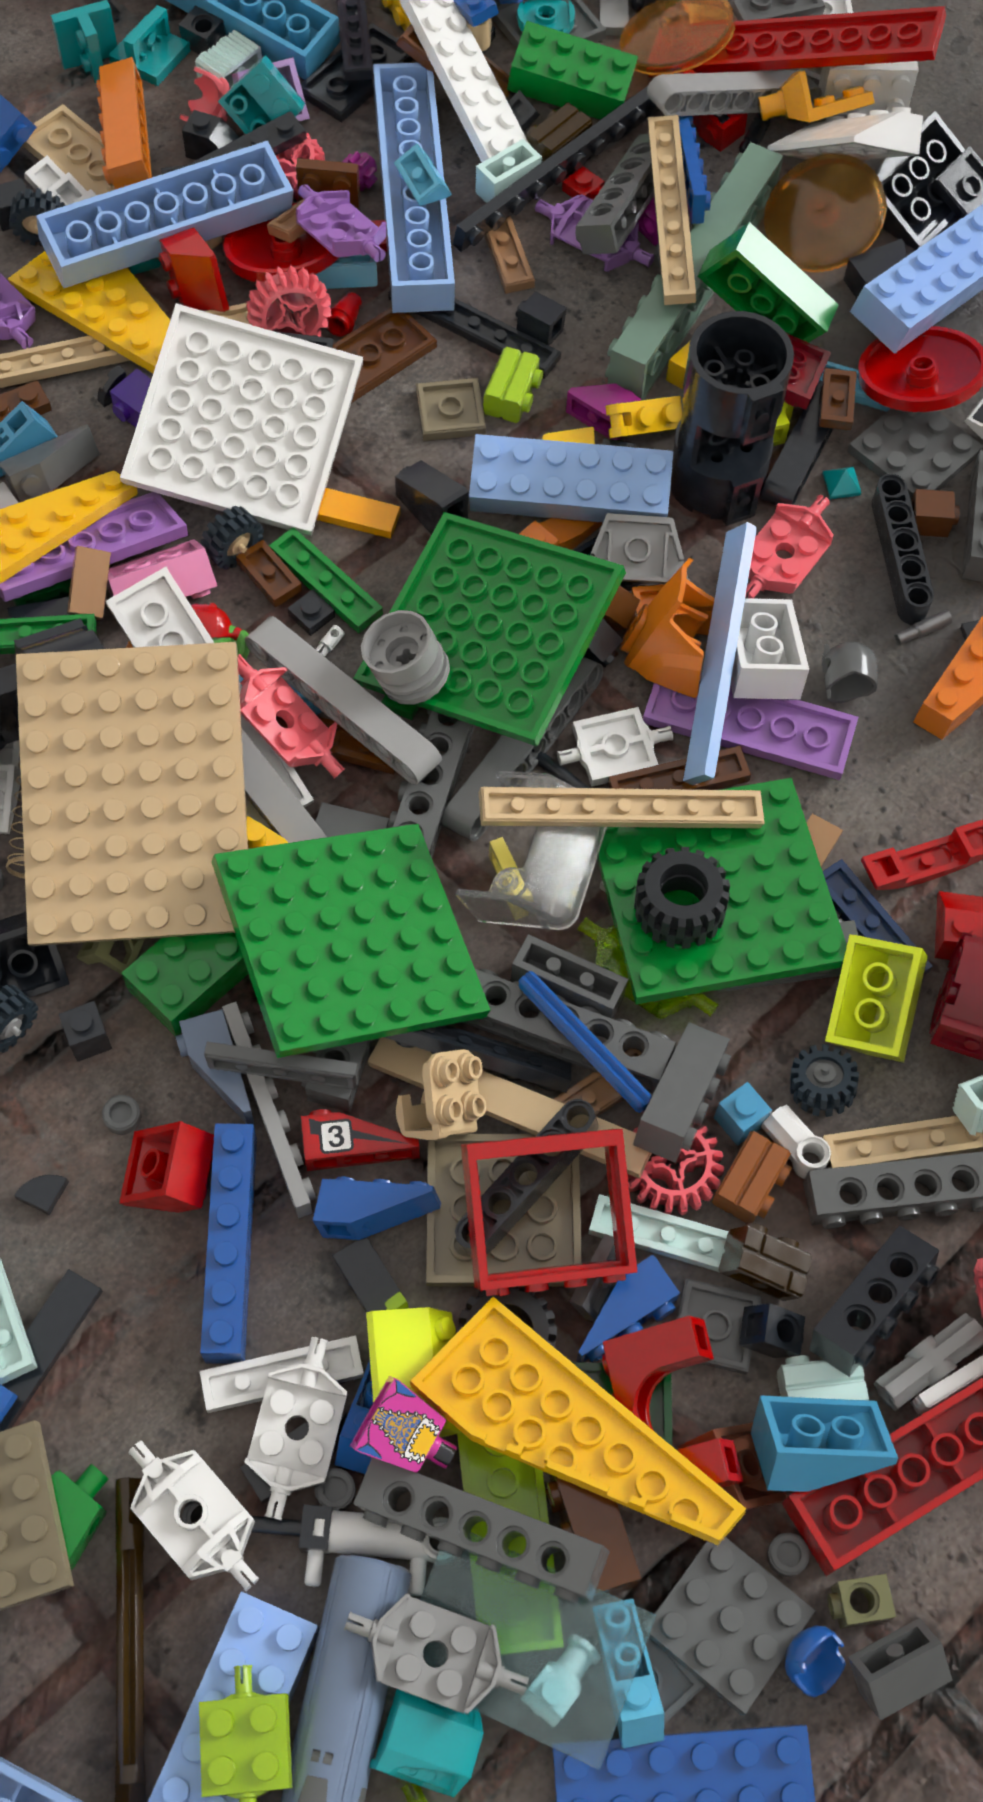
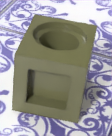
(879, 1601)

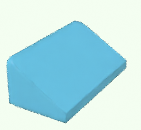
(421, 176)
(350, 273)

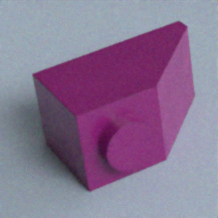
(589, 404)

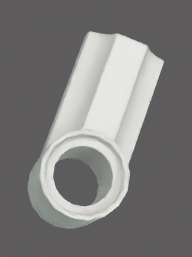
(792, 1134)

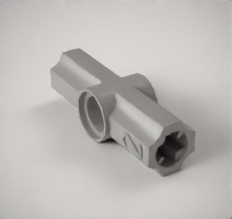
(930, 1361)

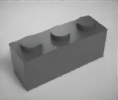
(571, 976)

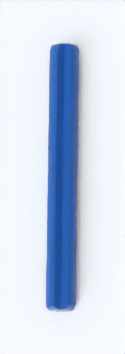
(585, 1041)

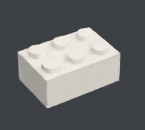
(889, 82)
(769, 652)

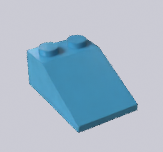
(818, 1441)

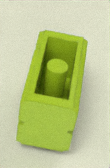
(512, 385)

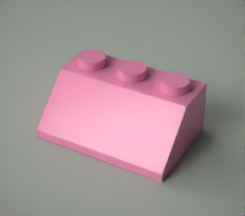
(185, 562)

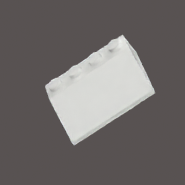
(858, 135)

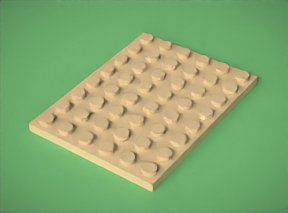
(129, 790)

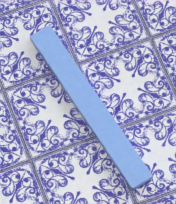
(720, 655)

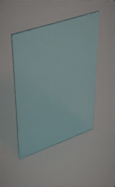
(574, 1654)

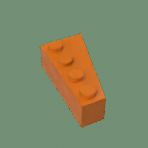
(957, 690)

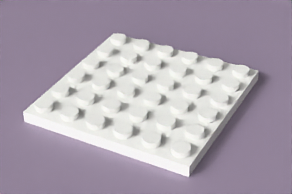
(242, 419)

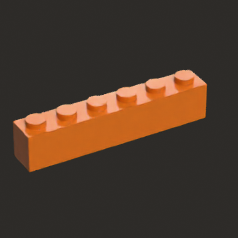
(123, 124)

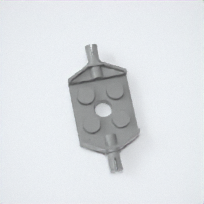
(471, 1648)

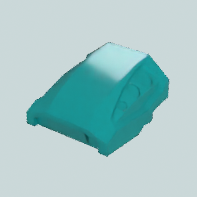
(429, 1744)

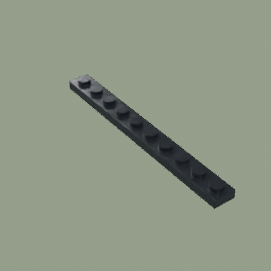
(553, 170)

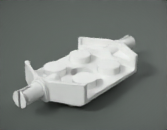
(291, 1393)
(216, 1539)

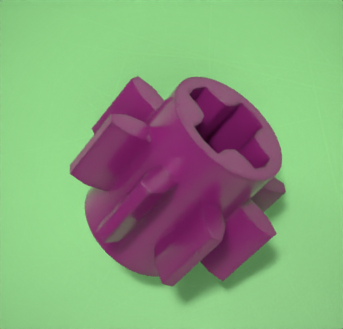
(367, 168)

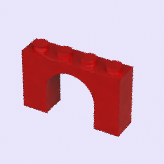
(648, 1355)

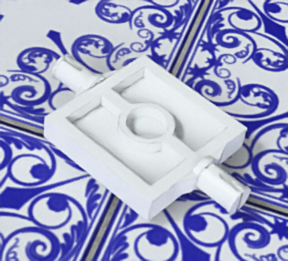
(614, 744)

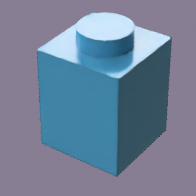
(742, 1113)

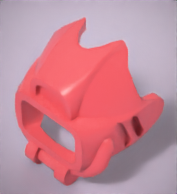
(212, 90)

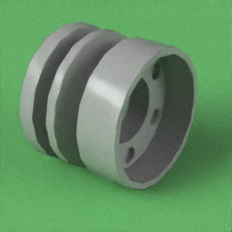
(405, 657)

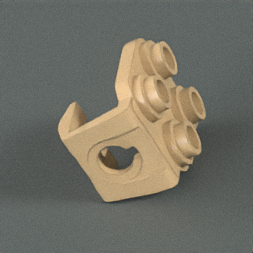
(449, 1098)

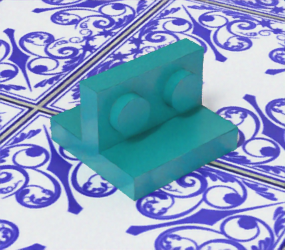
(85, 36)
(152, 47)

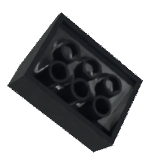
(912, 204)

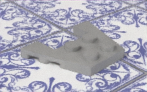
(642, 544)

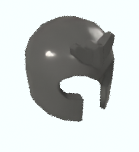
(851, 669)

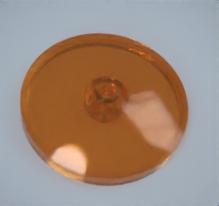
(677, 34)
(825, 211)

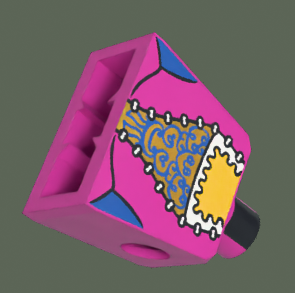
(403, 1430)

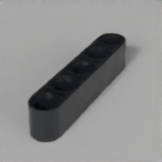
(798, 455)
(902, 549)
(524, 1196)

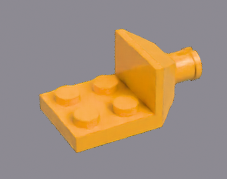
(795, 101)

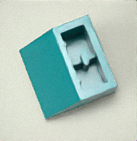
(260, 97)

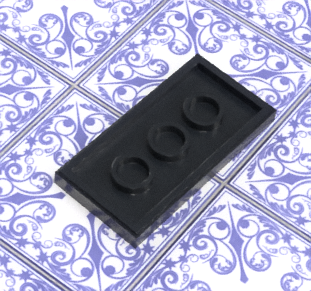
(340, 98)

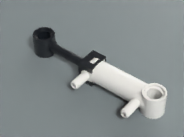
(343, 1532)

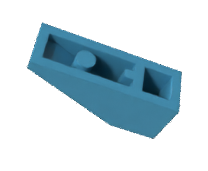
(22, 431)

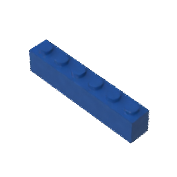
(229, 1244)

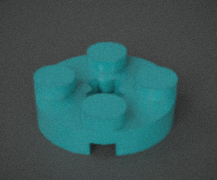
(559, 12)

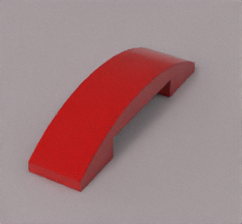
(927, 860)

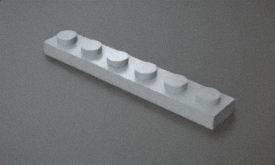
(274, 1122)

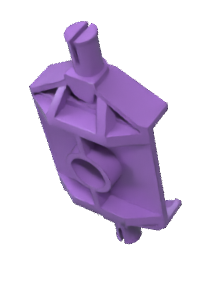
(338, 224)
(563, 226)
(15, 314)

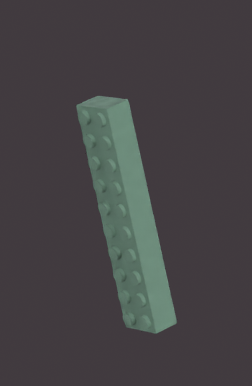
(659, 329)

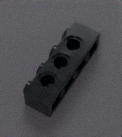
(900, 1255)

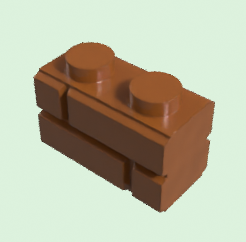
(752, 1177)

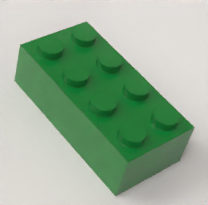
(570, 70)
(764, 281)
(185, 976)

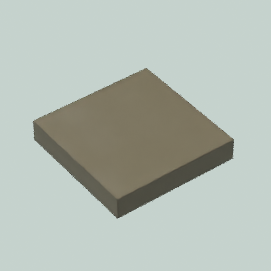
(450, 409)

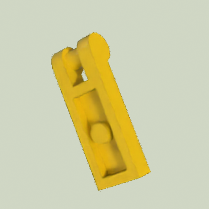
(644, 416)

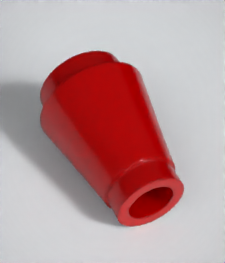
(344, 314)

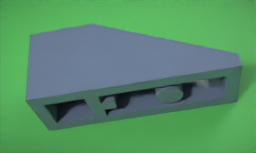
(192, 1043)

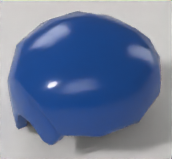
(814, 1660)

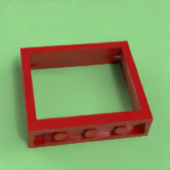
(574, 1274)

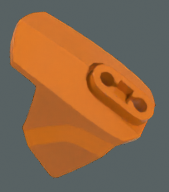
(663, 633)

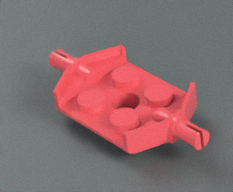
(791, 529)
(269, 696)

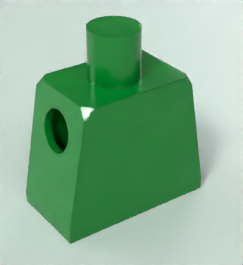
(78, 1510)

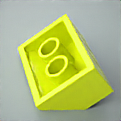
(876, 997)
(404, 1343)

